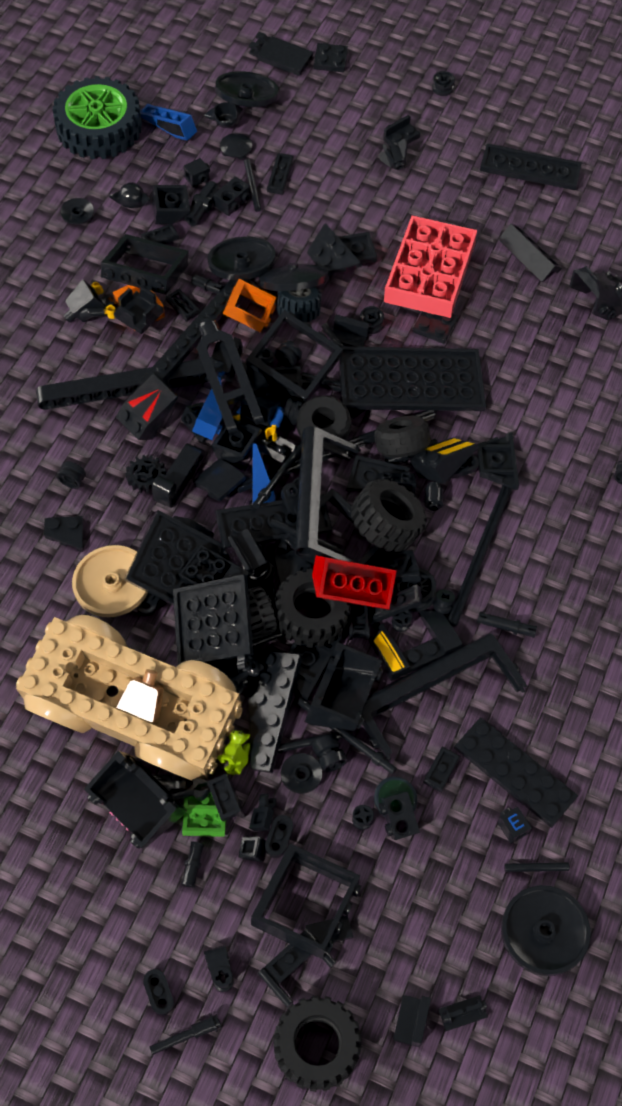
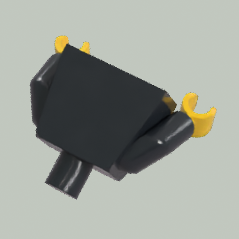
(86, 303)

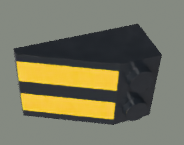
(442, 459)

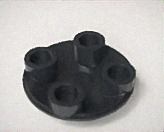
(236, 145)

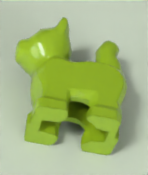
(235, 753)

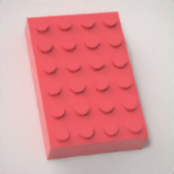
(430, 266)

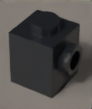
(196, 172)

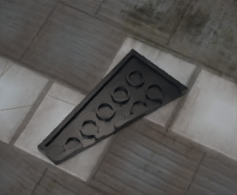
(269, 705)

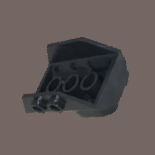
(606, 288)

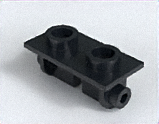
(463, 1013)

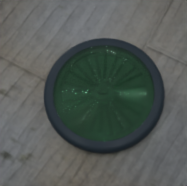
(392, 785)

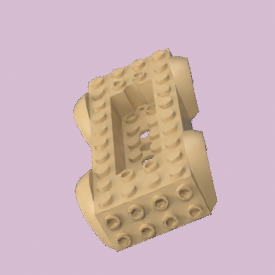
(87, 656)

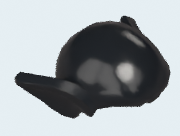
(224, 114)
(130, 196)

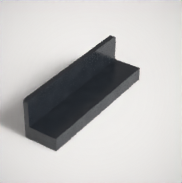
(528, 252)

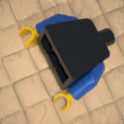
(271, 411)

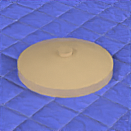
(101, 584)

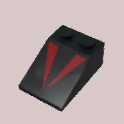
(147, 408)

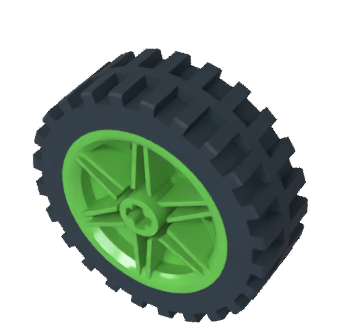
(86, 114)

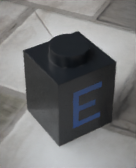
(513, 824)

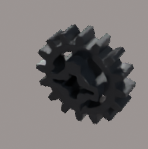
(145, 472)

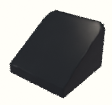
(252, 849)

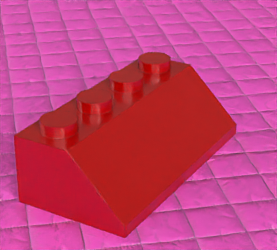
(353, 582)

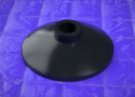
(77, 211)
(299, 764)

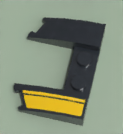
(399, 664)

